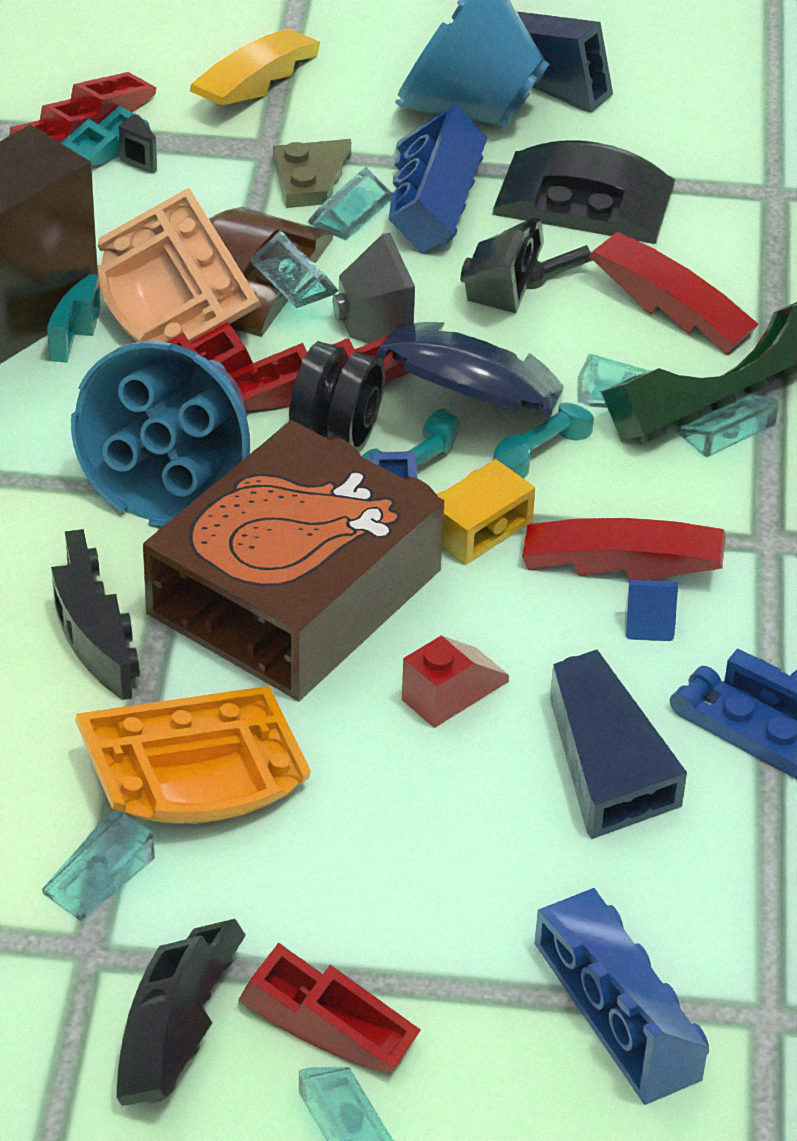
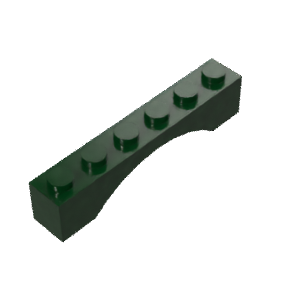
(660, 397)

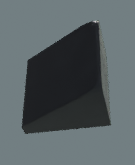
(137, 144)

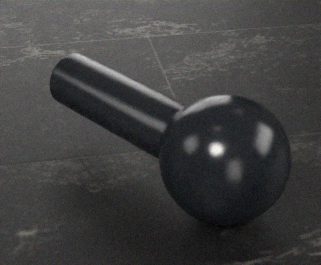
(558, 265)

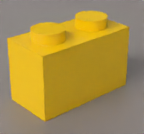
(485, 510)

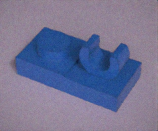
(763, 682)

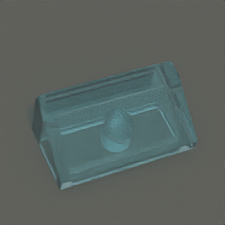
(352, 205)
(292, 272)
(730, 424)
(340, 1105)

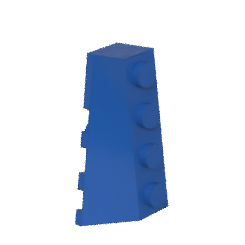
(435, 177)
(621, 995)

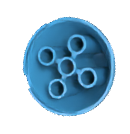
(478, 63)
(157, 428)

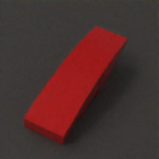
(91, 101)
(665, 284)
(272, 379)
(640, 546)

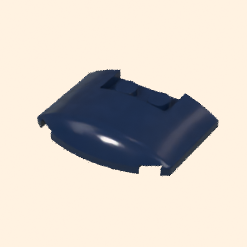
(473, 367)

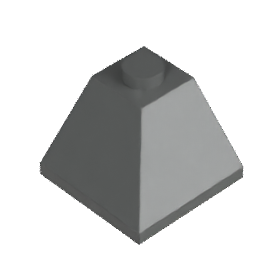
(375, 292)

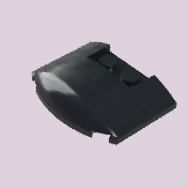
(586, 189)

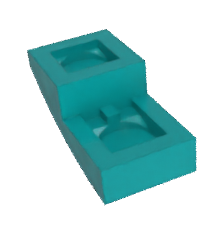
(99, 141)
(74, 316)

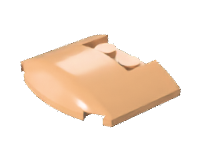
(171, 274)

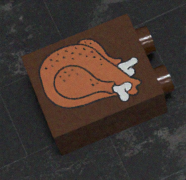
(294, 558)

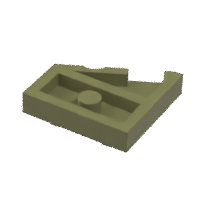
(310, 170)

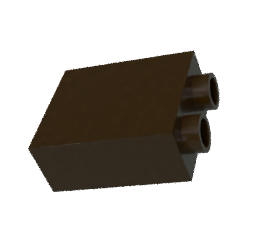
(43, 233)

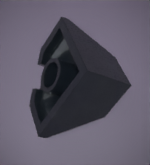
(503, 266)

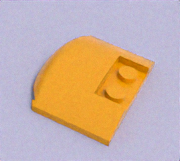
(194, 756)

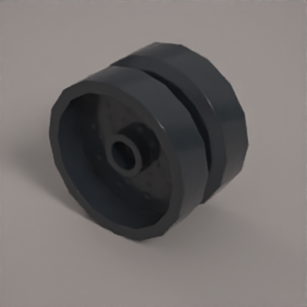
(338, 393)

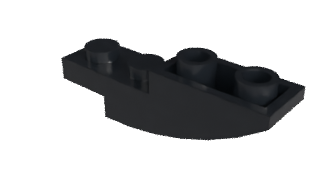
(93, 619)
(168, 1011)

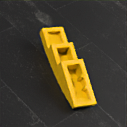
(250, 68)

